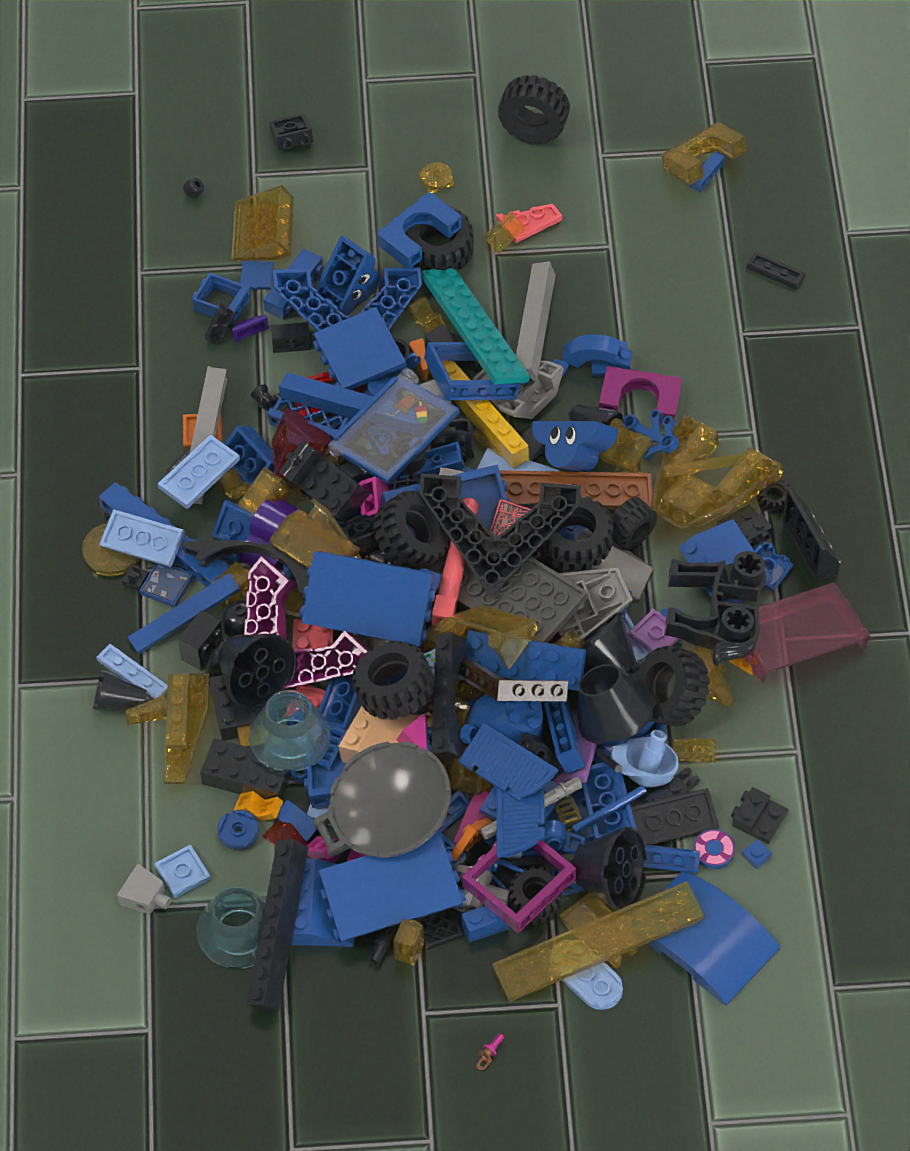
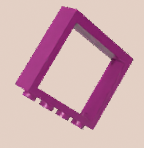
(533, 907)

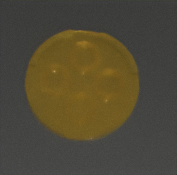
(102, 559)

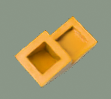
(259, 807)

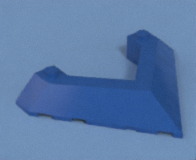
(396, 292)

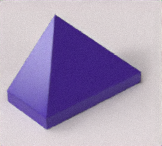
(249, 327)

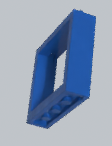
(463, 389)

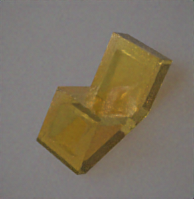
(424, 315)
(232, 484)

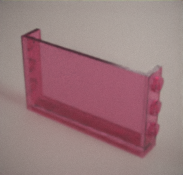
(804, 629)

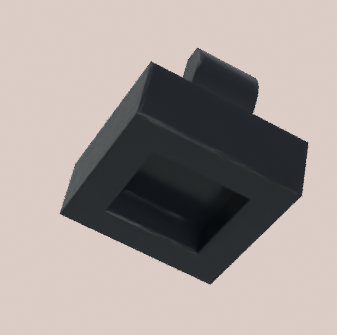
(135, 577)

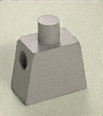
(143, 891)

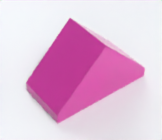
(415, 732)

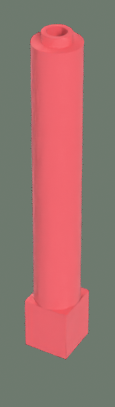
(451, 578)

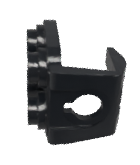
(462, 434)

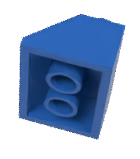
(253, 453)
(340, 702)

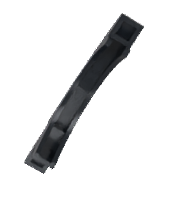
(211, 550)

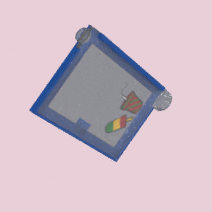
(393, 427)

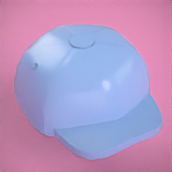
(647, 759)

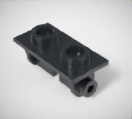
(219, 324)

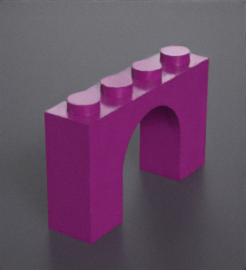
(620, 381)

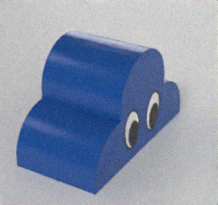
(348, 276)
(574, 444)

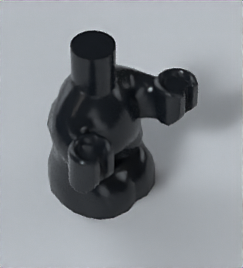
(264, 398)

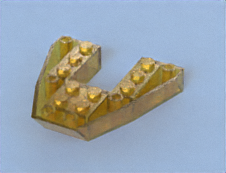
(692, 502)

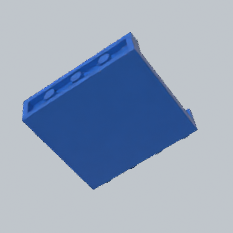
(358, 350)

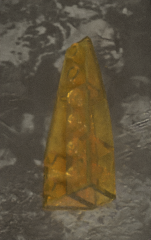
(185, 719)

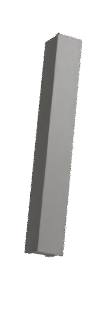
(535, 317)
(209, 408)

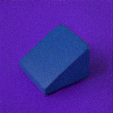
(571, 843)

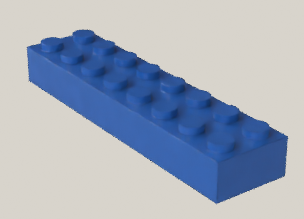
(446, 456)

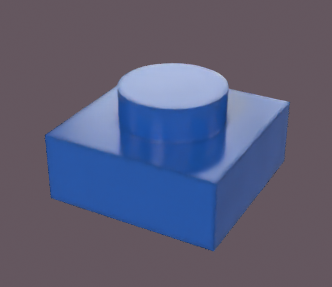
(756, 854)

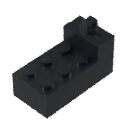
(324, 481)

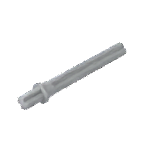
(550, 797)

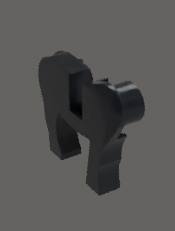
(731, 627)

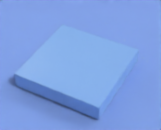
(182, 871)

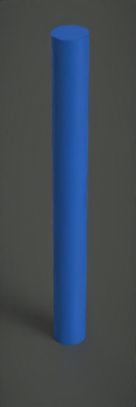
(609, 809)

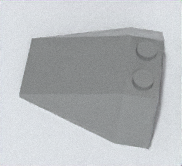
(531, 395)
(633, 569)
(606, 597)

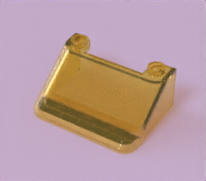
(507, 631)

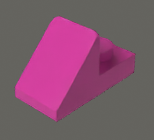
(318, 848)

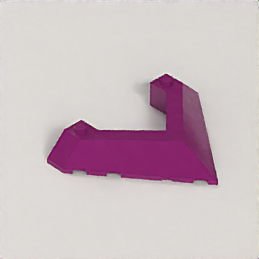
(266, 615)

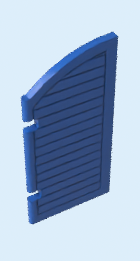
(506, 763)
(519, 822)

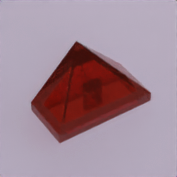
(283, 831)

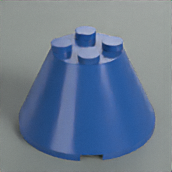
(508, 717)

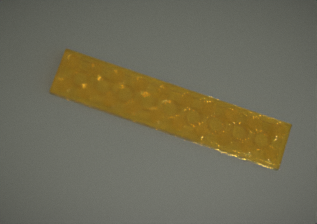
(598, 941)

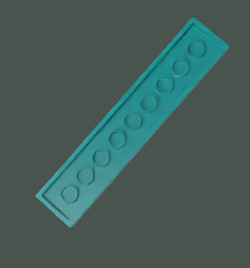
(475, 326)

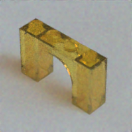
(718, 137)

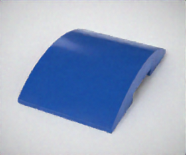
(600, 790)
(722, 948)

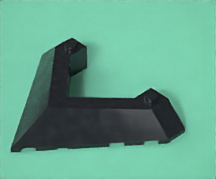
(489, 557)

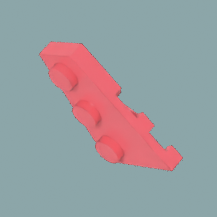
(535, 220)

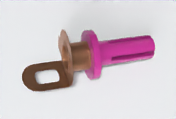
(488, 1051)

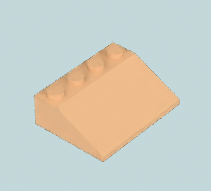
(371, 730)

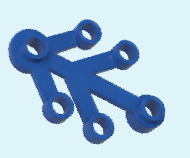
(668, 442)

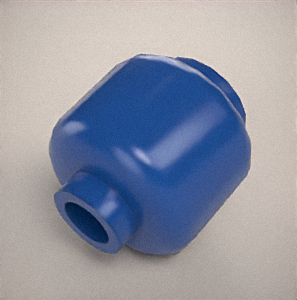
(555, 834)

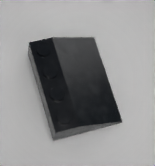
(809, 538)

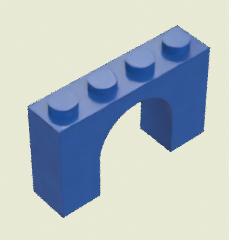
(426, 210)

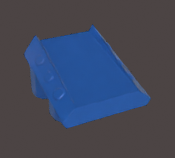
(775, 564)

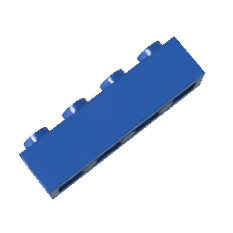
(710, 168)

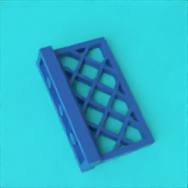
(275, 415)

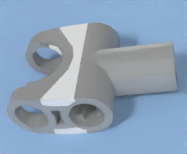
(485, 879)

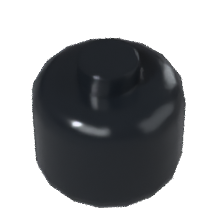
(193, 187)

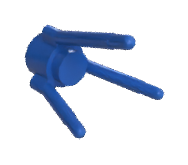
(496, 866)

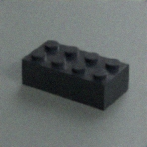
(239, 771)

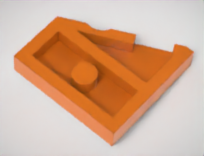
(470, 836)

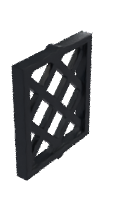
(442, 939)

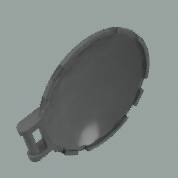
(386, 801)

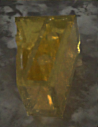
(264, 488)

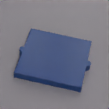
(257, 274)

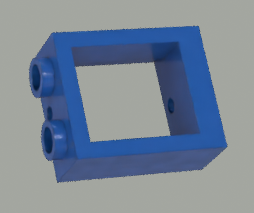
(213, 281)

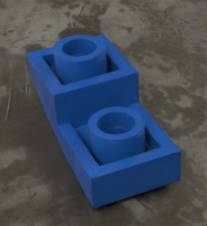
(298, 818)

